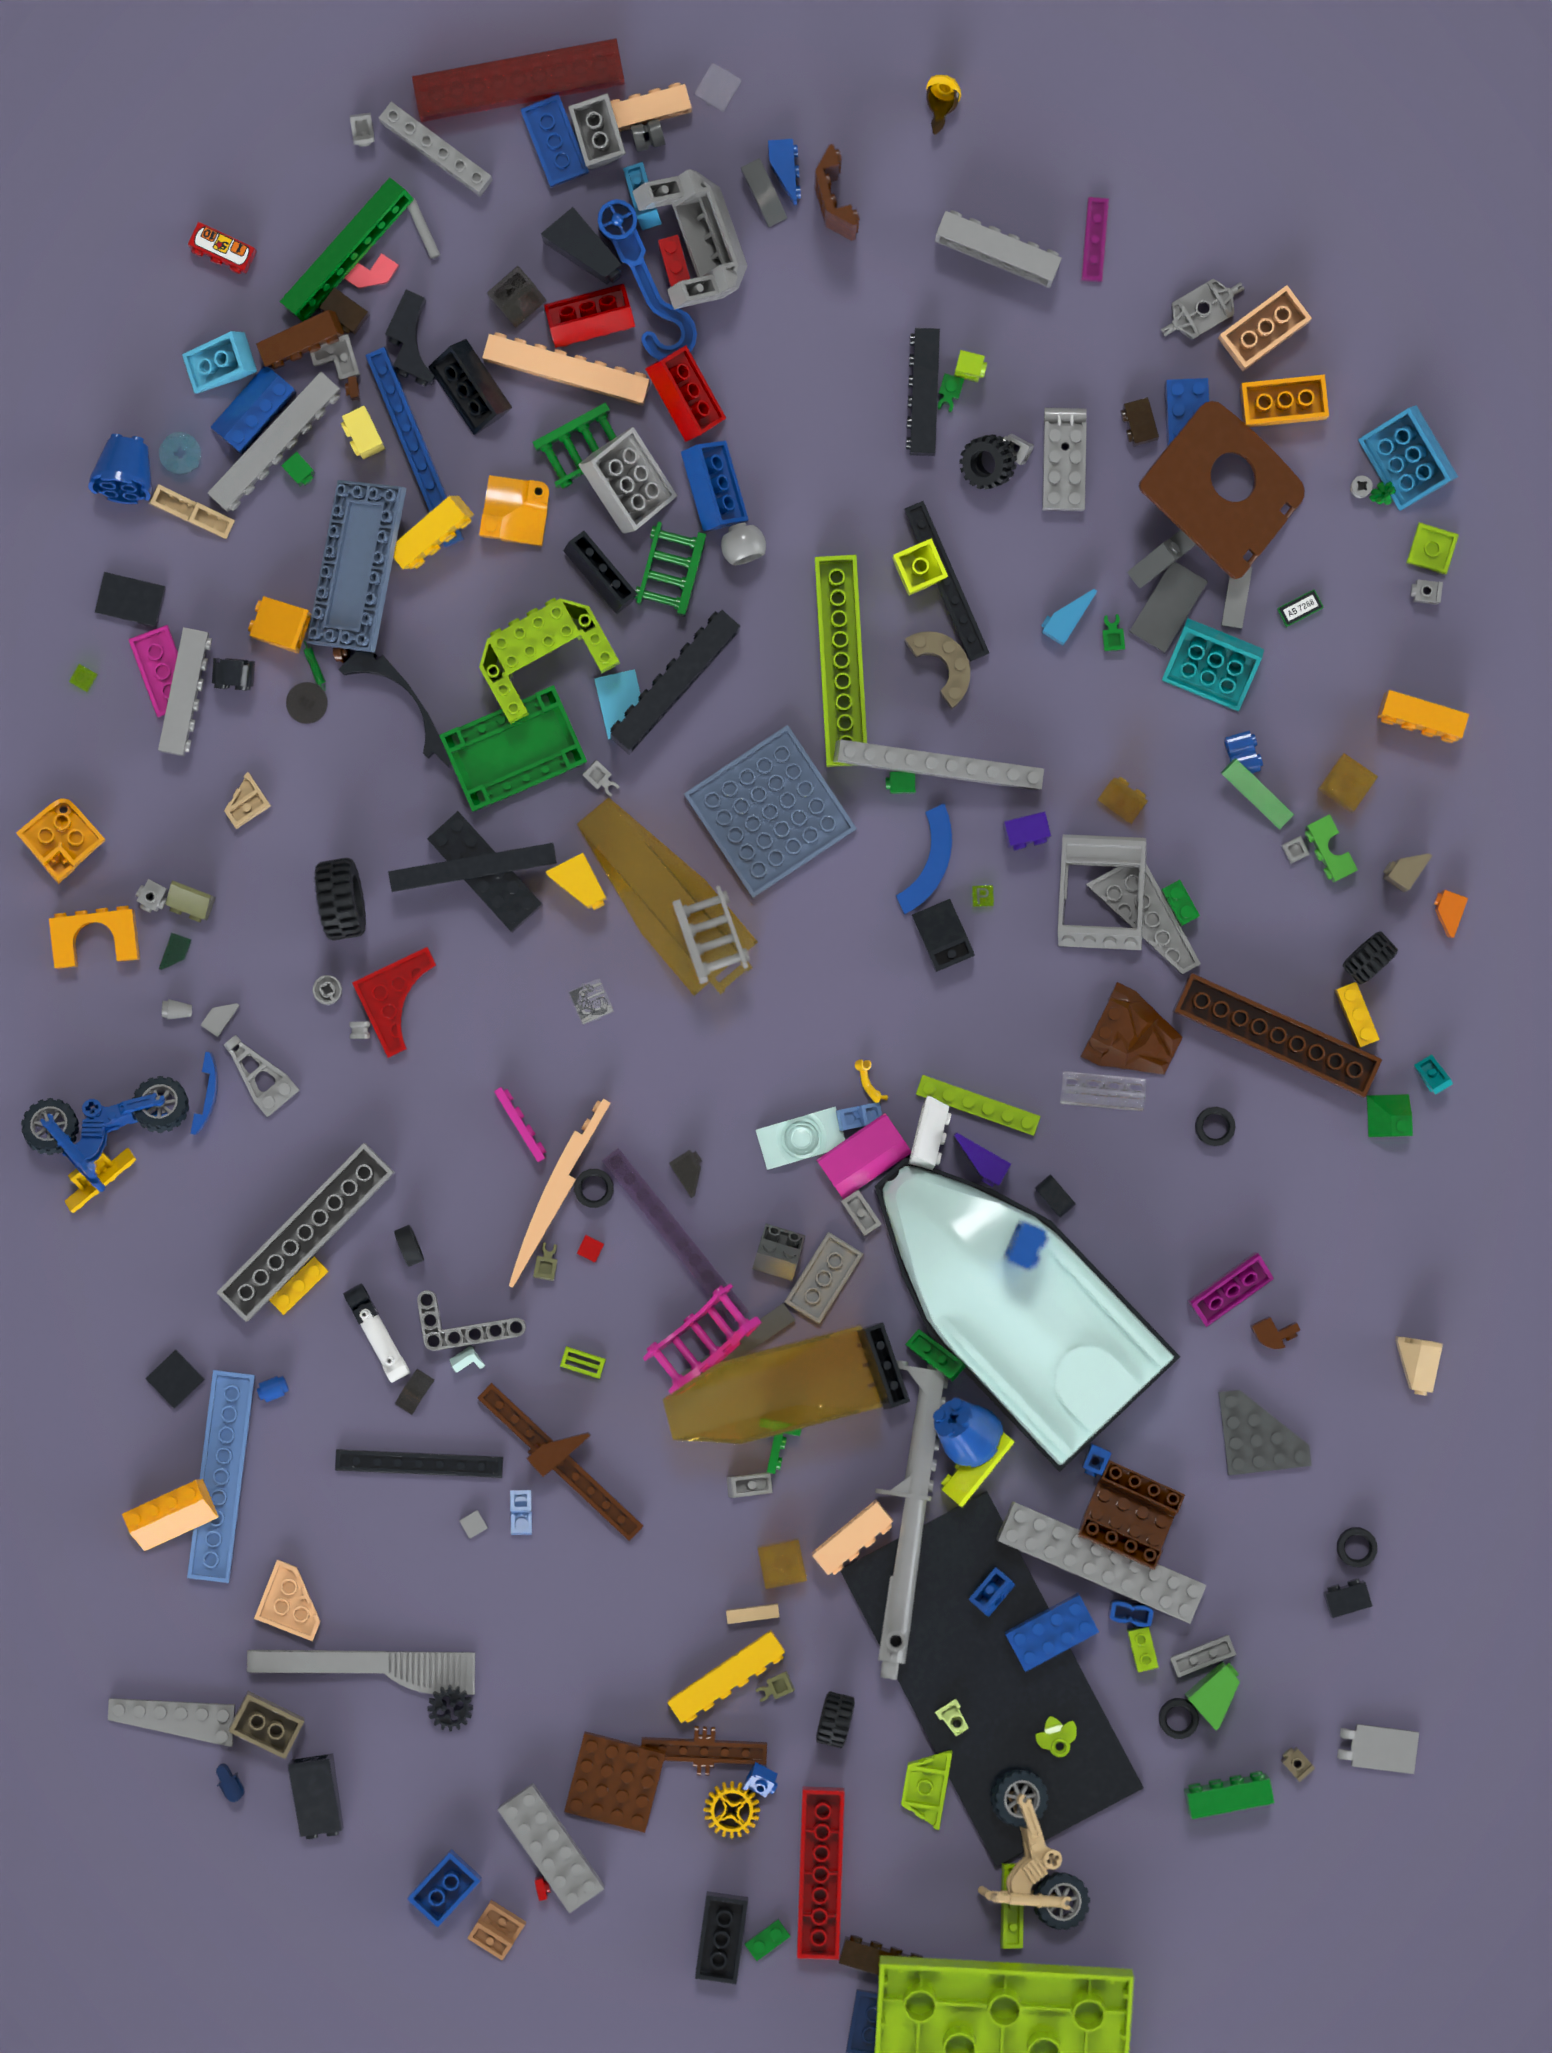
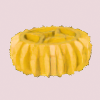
(723, 1815)

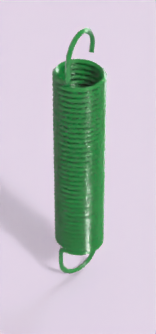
(318, 675)

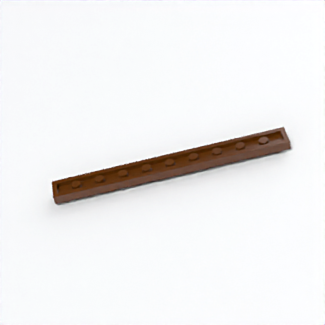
(567, 1469)

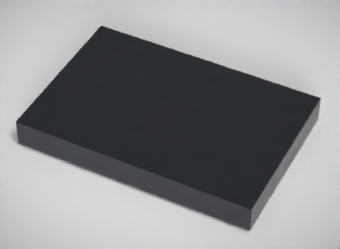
(130, 599)

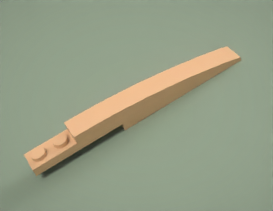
(556, 1189)

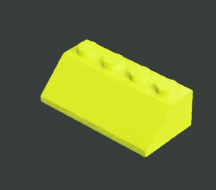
(967, 1479)

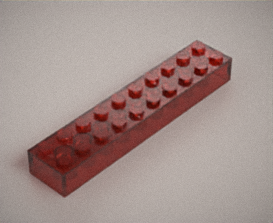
(518, 80)

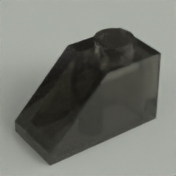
(688, 1170)

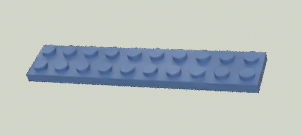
(222, 1473)

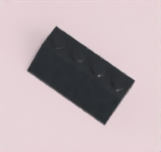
(469, 386)

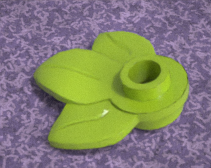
(1057, 1733)

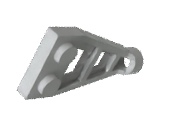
(277, 1094)

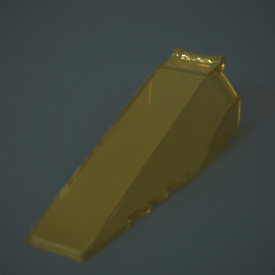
(649, 881)

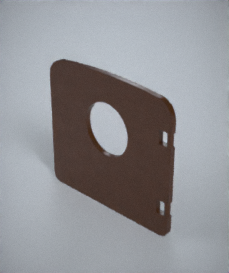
(1184, 491)

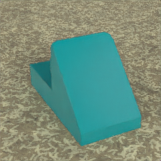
(1433, 1074)

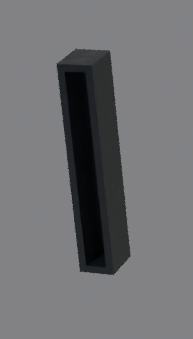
(924, 391)

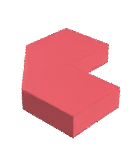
(379, 274)

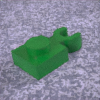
(950, 388)
(1113, 638)

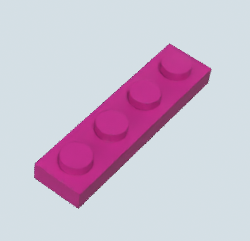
(525, 1130)

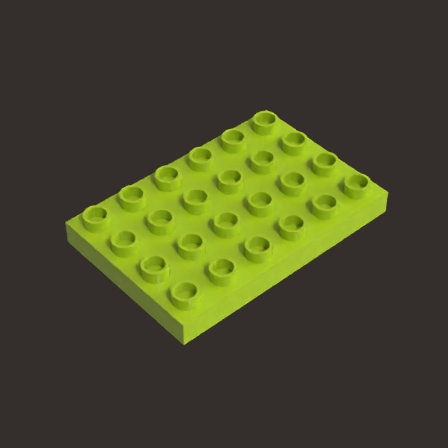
(1001, 2007)

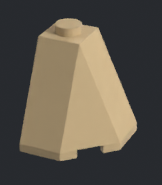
(1419, 1362)

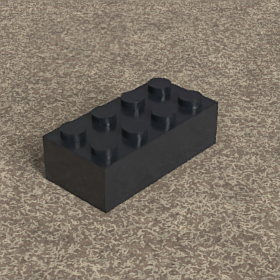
(721, 1937)

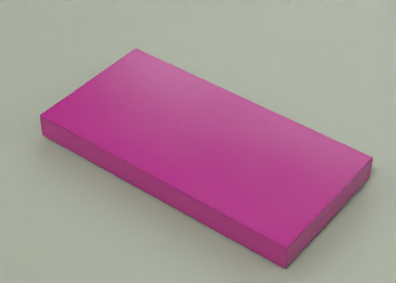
(156, 660)

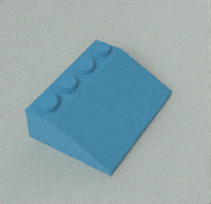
(1408, 456)

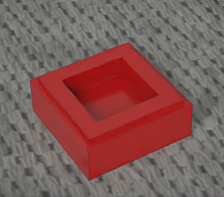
(590, 1248)

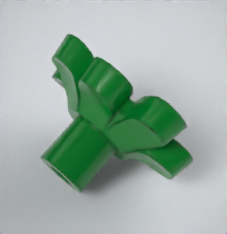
(1383, 493)

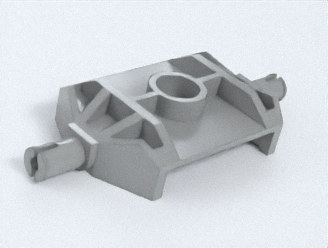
(1192, 322)

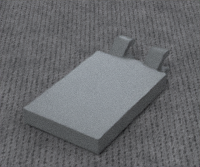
(1381, 1748)

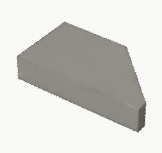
(219, 1018)

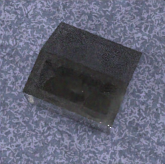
(516, 296)

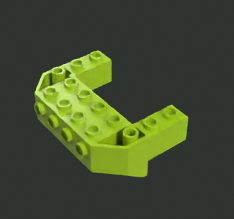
(535, 637)

